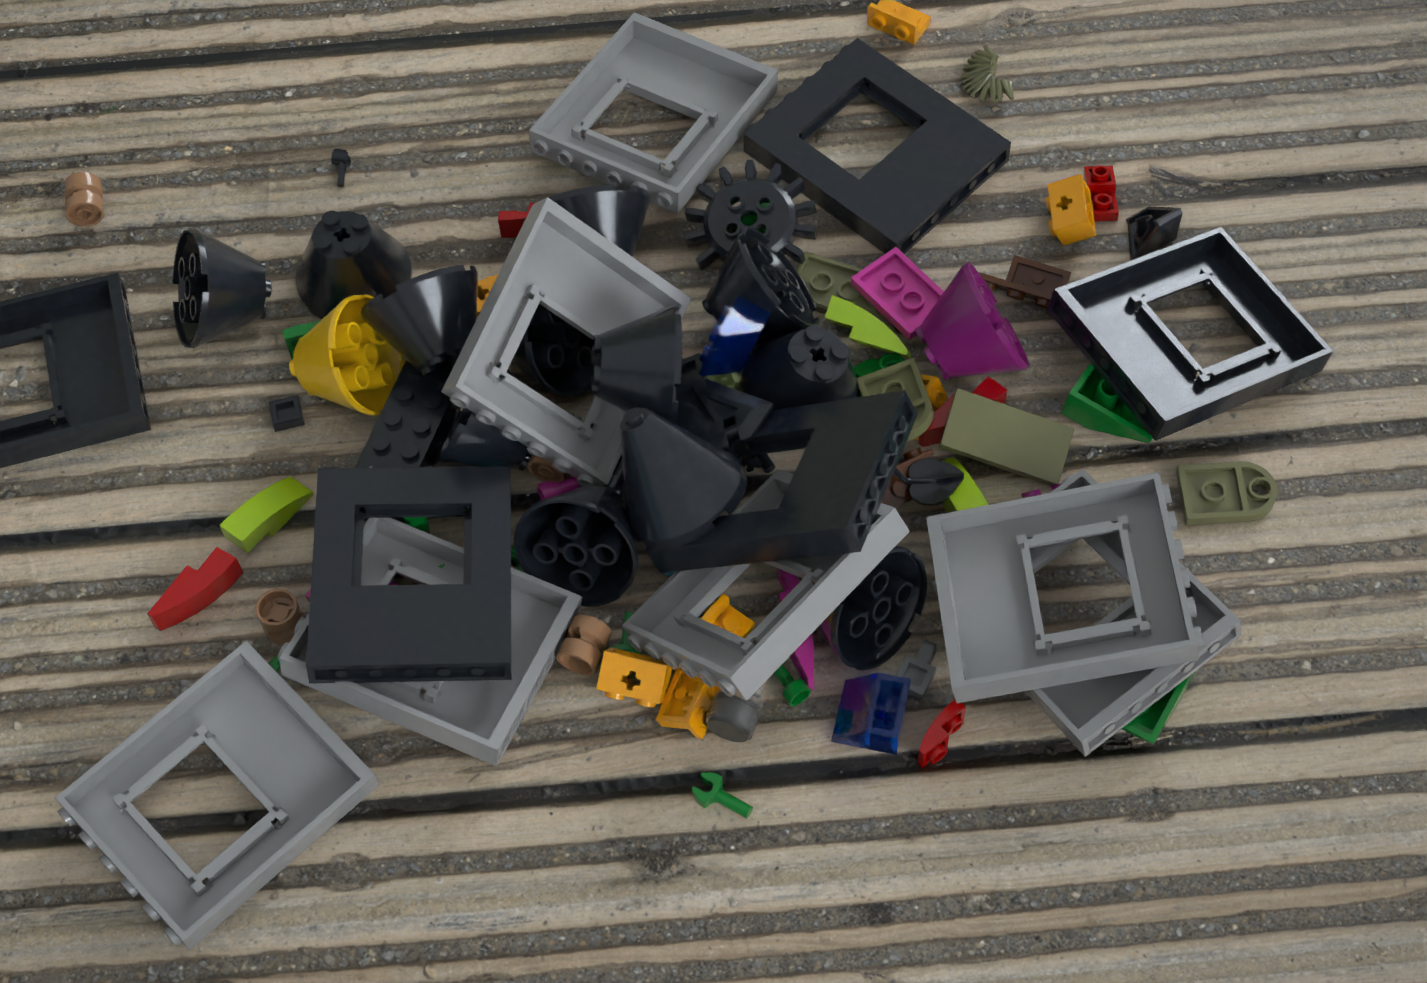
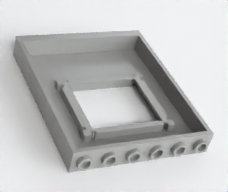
(673, 71)
(589, 287)
(993, 603)
(670, 625)
(1100, 707)
(460, 714)
(268, 743)

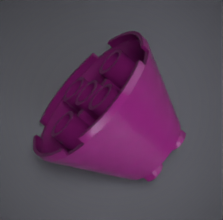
(969, 332)

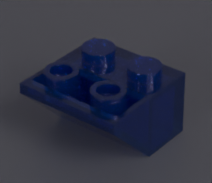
(733, 339)
(872, 712)

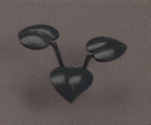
(931, 481)

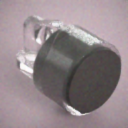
(735, 717)

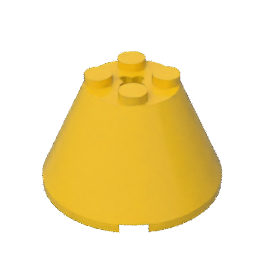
(347, 360)

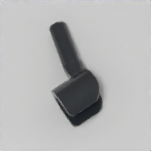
(341, 158)

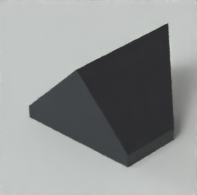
(1152, 229)

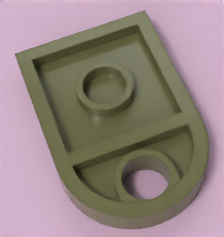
(898, 378)
(1224, 492)

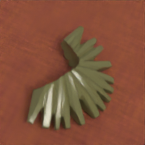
(981, 77)

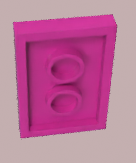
(898, 291)

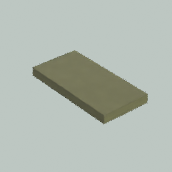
(830, 277)
(1006, 437)

